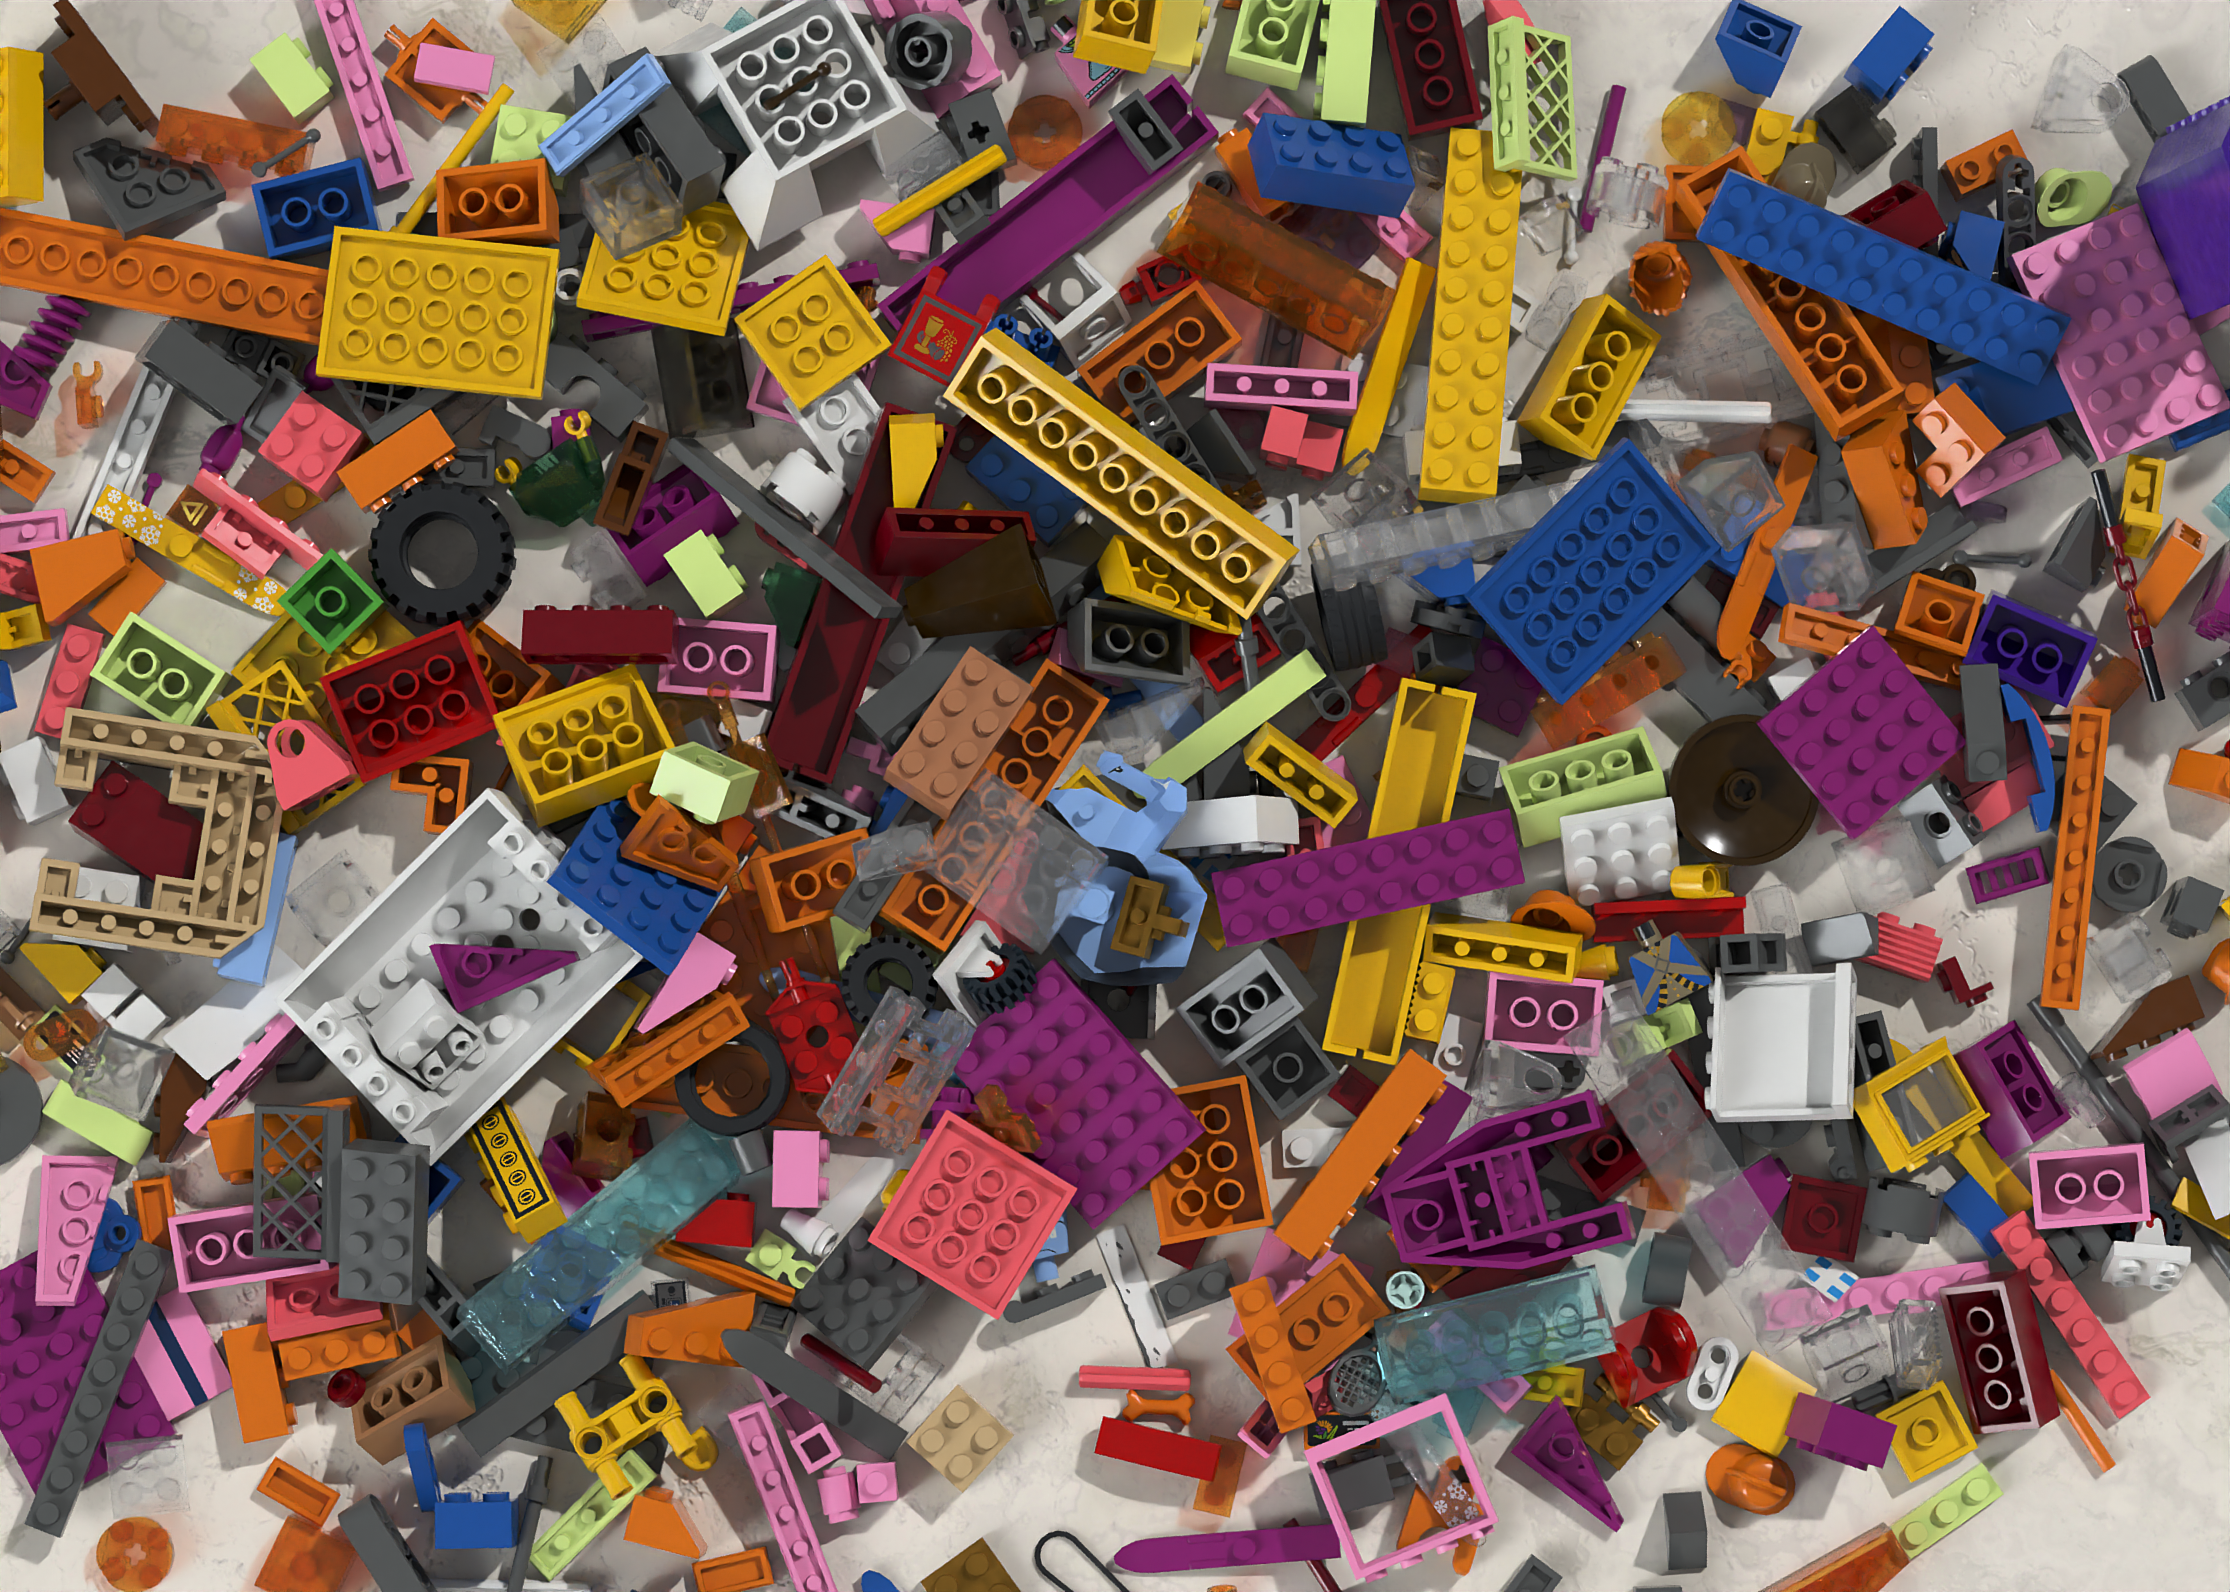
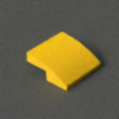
(1761, 1404)

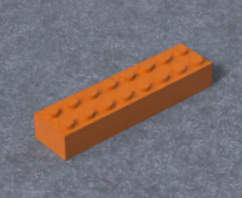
(1807, 329)
(1027, 760)

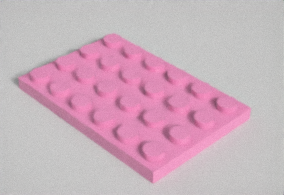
(2129, 348)

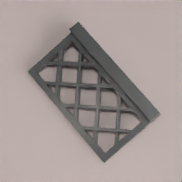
(401, 415)
(334, 1138)

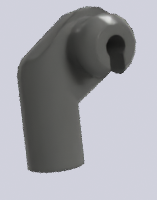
(305, 1068)

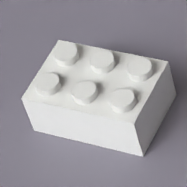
(1236, 827)

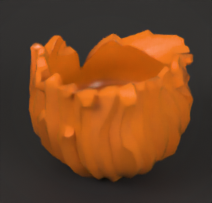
(1659, 277)

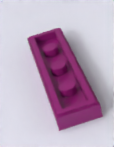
(1429, 1137)

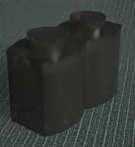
(1856, 129)

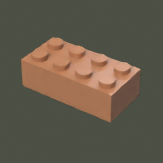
(958, 733)

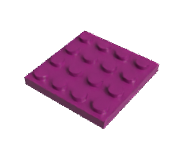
(1861, 732)

